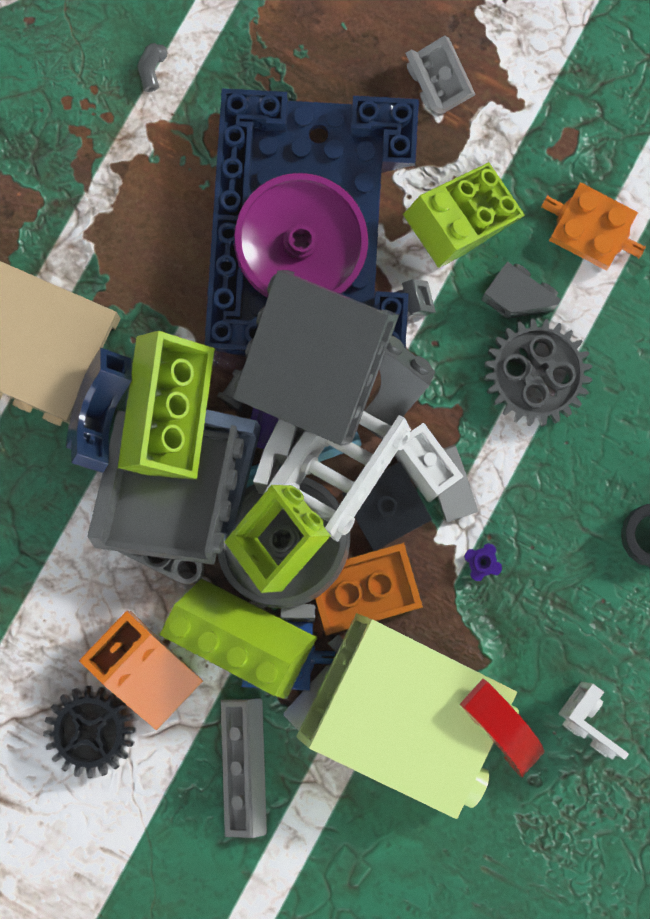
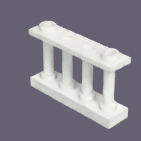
(304, 461)

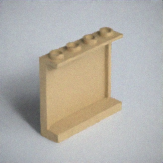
(47, 342)

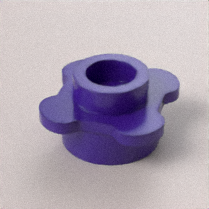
(474, 557)

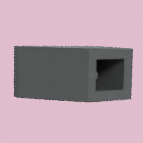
(519, 295)

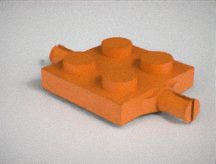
(593, 226)

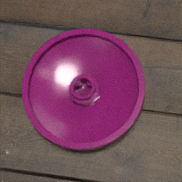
(301, 227)

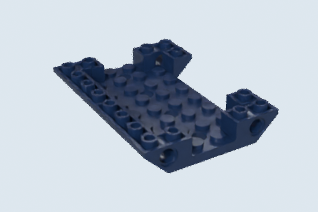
(269, 138)

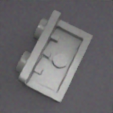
(440, 75)

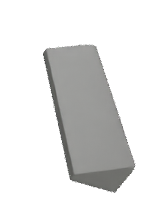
(243, 768)

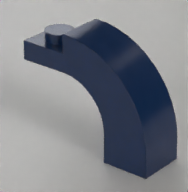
(94, 409)

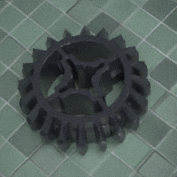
(98, 744)

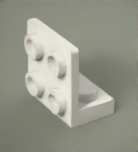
(583, 703)

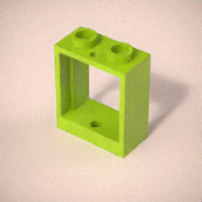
(254, 557)

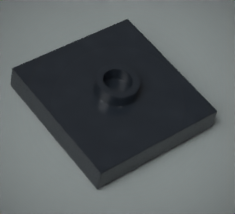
(391, 509)

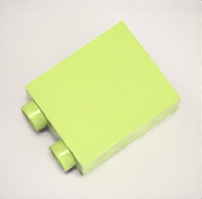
(398, 717)

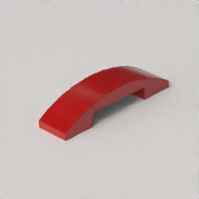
(503, 726)

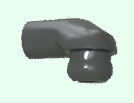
(146, 66)

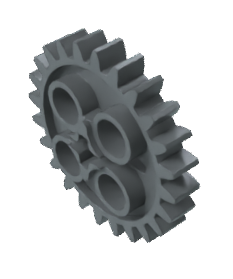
(562, 355)

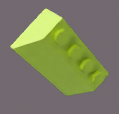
(166, 406)
(239, 637)

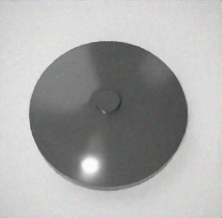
(279, 540)

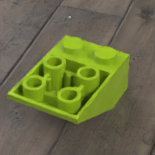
(462, 214)

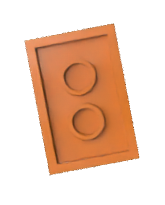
(372, 586)

